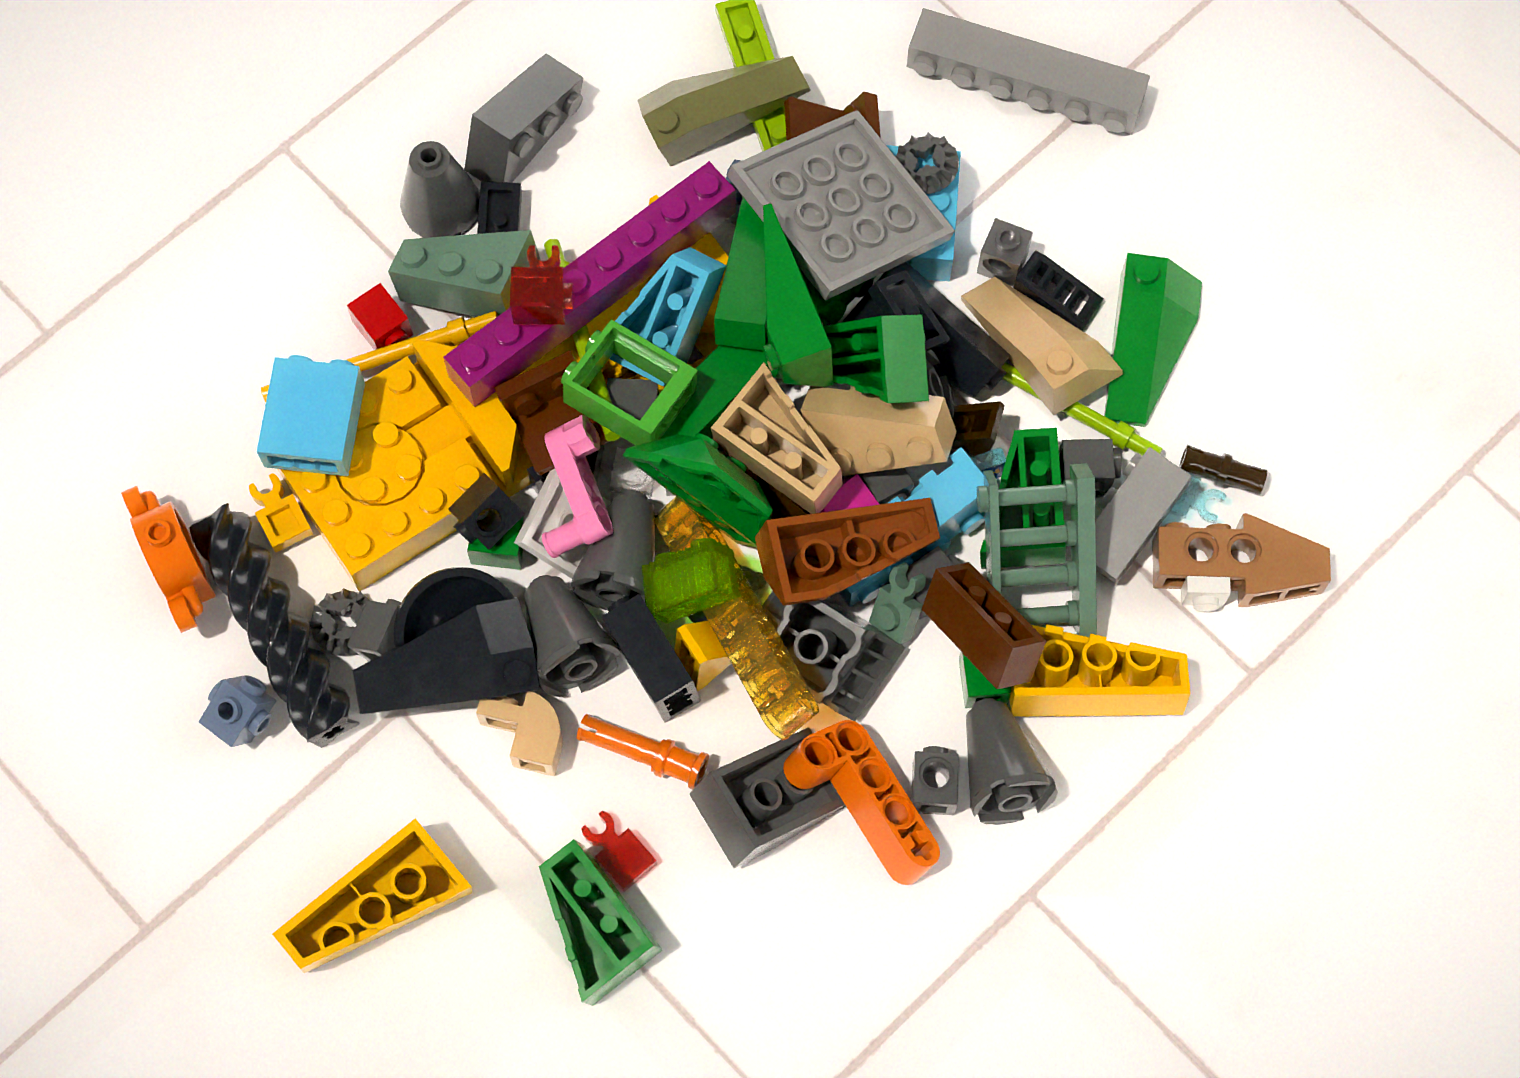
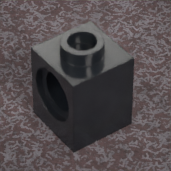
(499, 520)

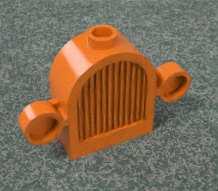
(169, 555)

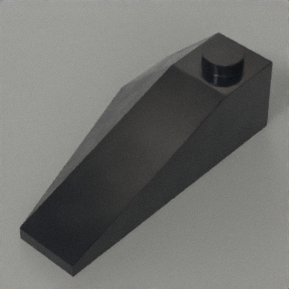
(466, 659)

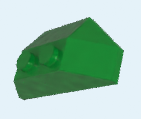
(706, 483)

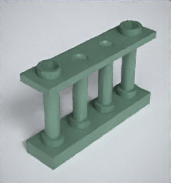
(1077, 533)

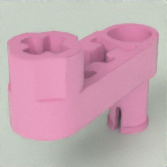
(568, 450)

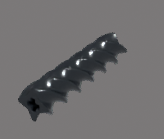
(275, 634)

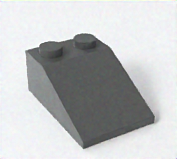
(756, 807)

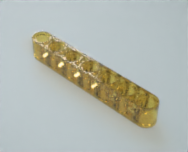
(746, 634)

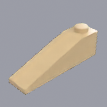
(1044, 348)

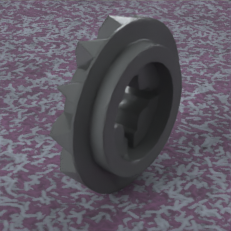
(945, 158)
(324, 626)

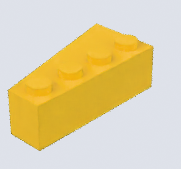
(1102, 679)
(380, 894)

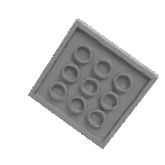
(842, 203)

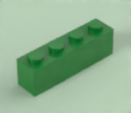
(741, 305)

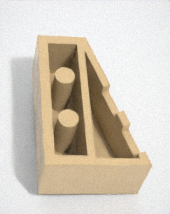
(878, 435)

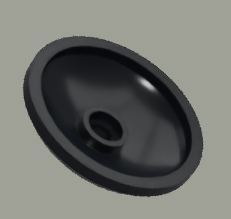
(443, 597)

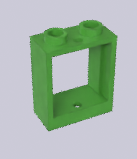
(615, 338)

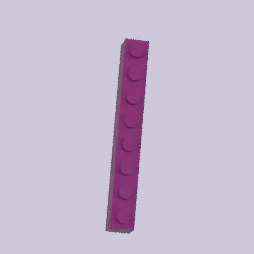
(599, 281)

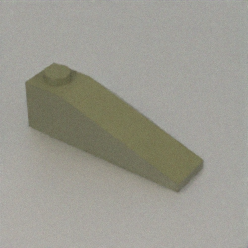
(710, 106)

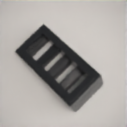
(1054, 273)

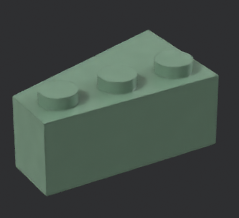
(460, 271)

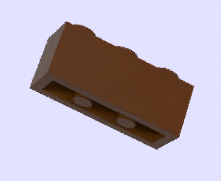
(983, 625)

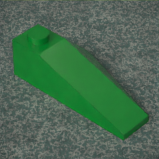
(1152, 324)
(794, 329)

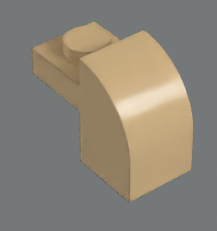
(536, 730)

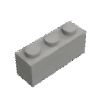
(1136, 511)

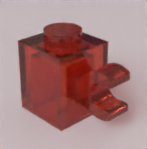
(540, 291)

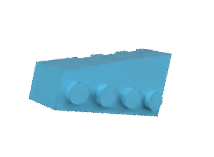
(955, 510)

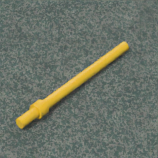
(456, 332)

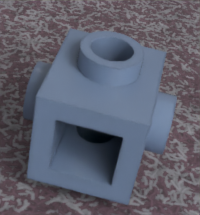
(238, 710)

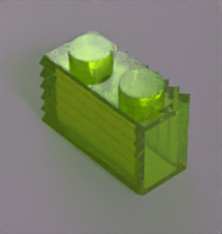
(690, 580)

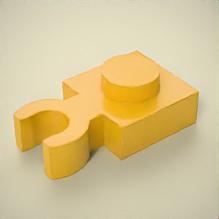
(281, 517)

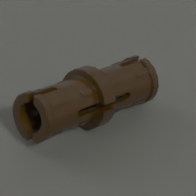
(1223, 469)

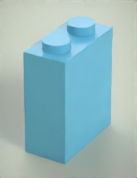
(311, 415)

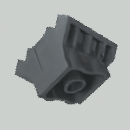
(834, 651)

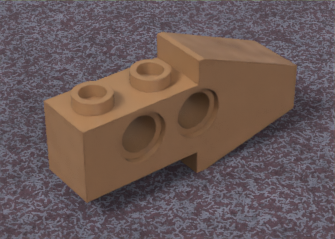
(1279, 567)

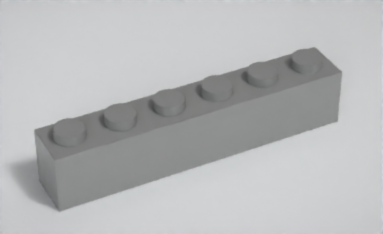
(1027, 71)

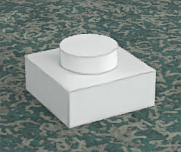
(1205, 592)

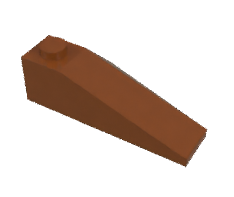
(829, 551)

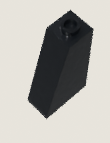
(969, 357)

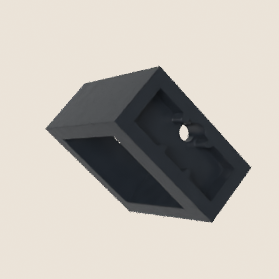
(651, 657)

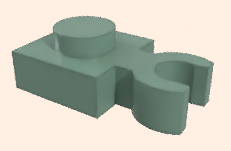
(895, 609)

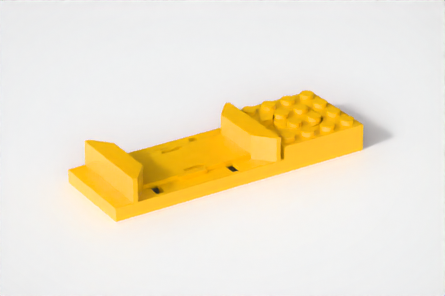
(427, 445)

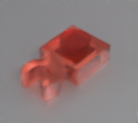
(622, 856)

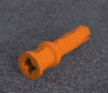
(662, 756)

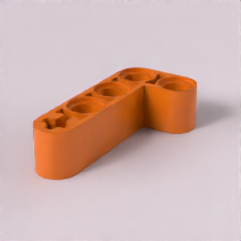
(871, 794)

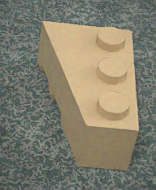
(777, 443)

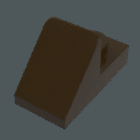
(977, 426)

